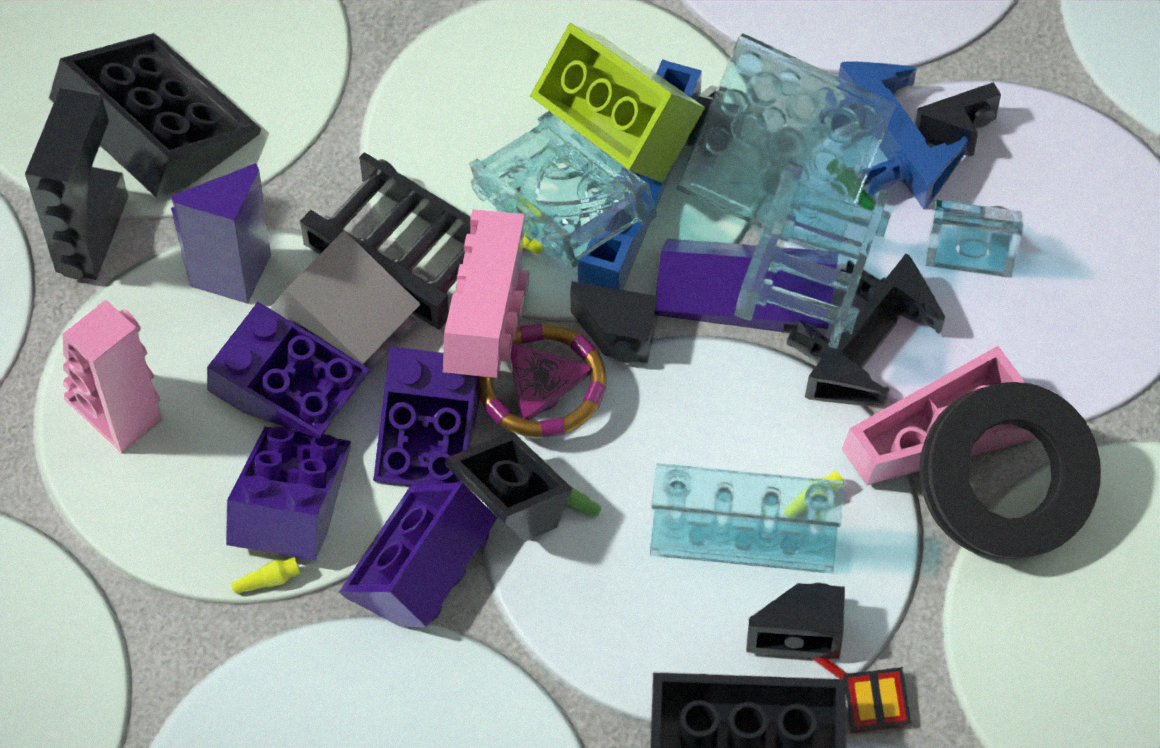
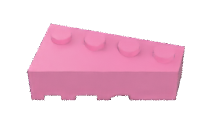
(486, 296)
(110, 376)
(893, 439)

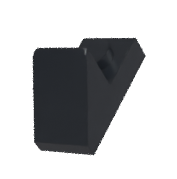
(959, 116)

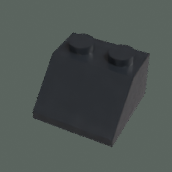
(513, 484)

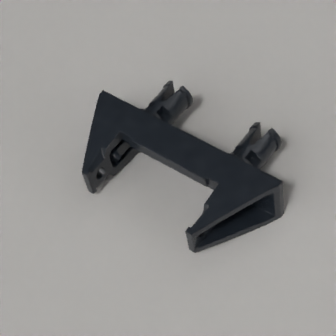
(840, 371)

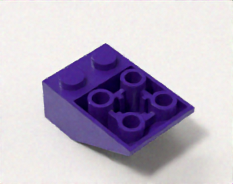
(283, 373)
(423, 419)
(286, 493)

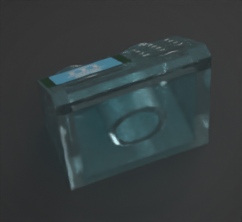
(974, 238)

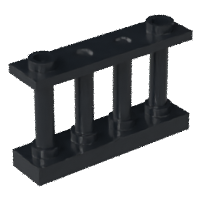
(410, 198)

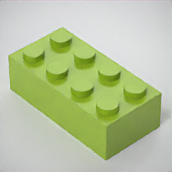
(616, 102)

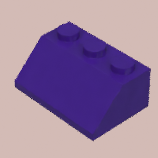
(420, 553)

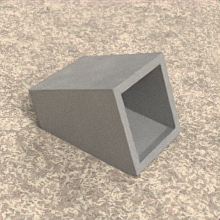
(348, 302)

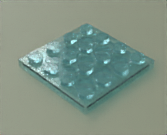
(779, 112)

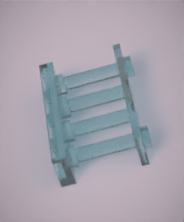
(783, 226)
(745, 518)

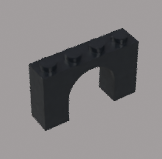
(73, 199)

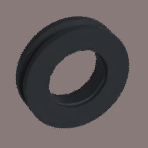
(1073, 469)

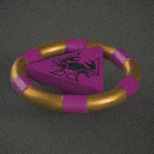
(544, 379)

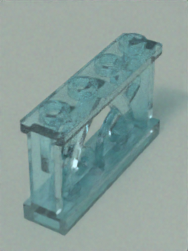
(616, 205)

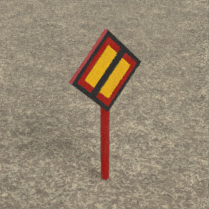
(873, 697)

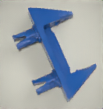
(908, 155)

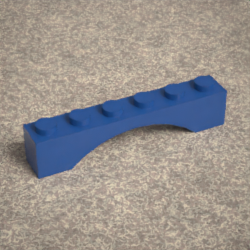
(613, 260)

